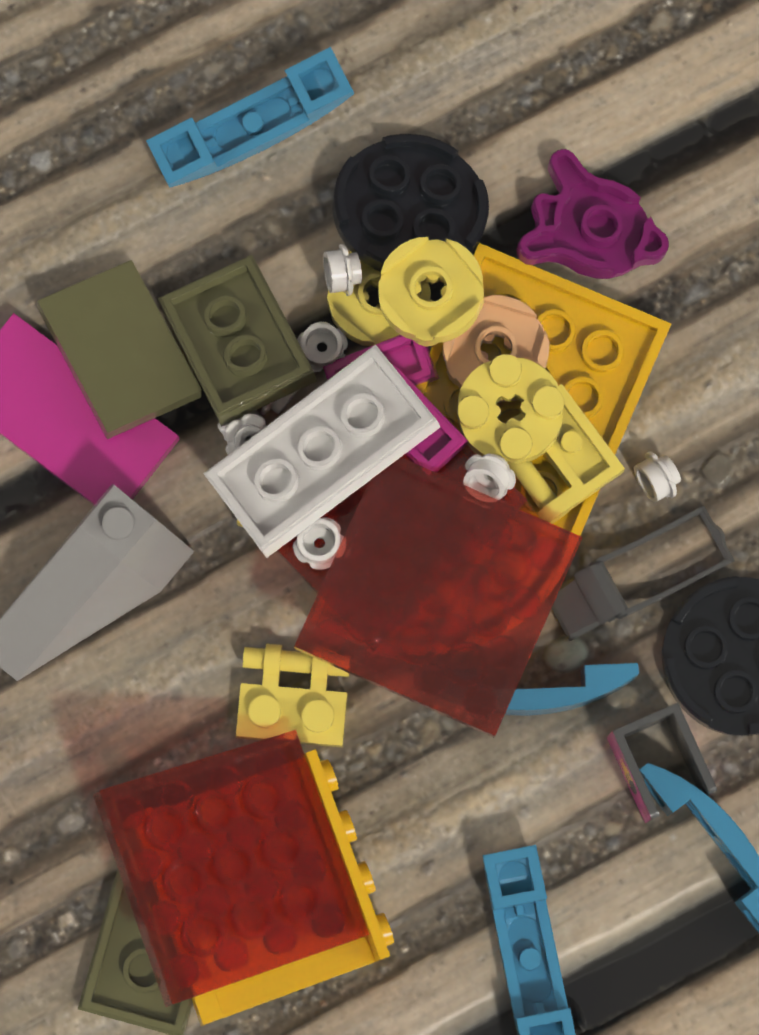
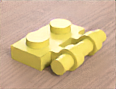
(274, 710)

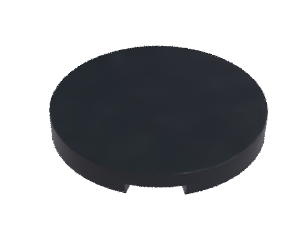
(405, 192)
(714, 656)

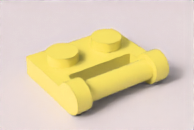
(579, 459)

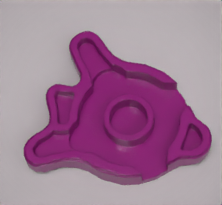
(590, 224)

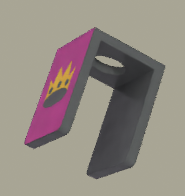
(685, 743)

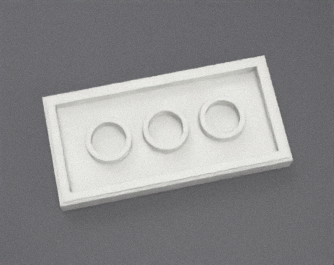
(321, 450)

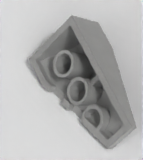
(94, 577)

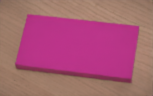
(56, 428)

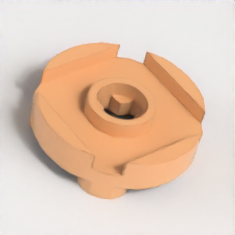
(498, 318)

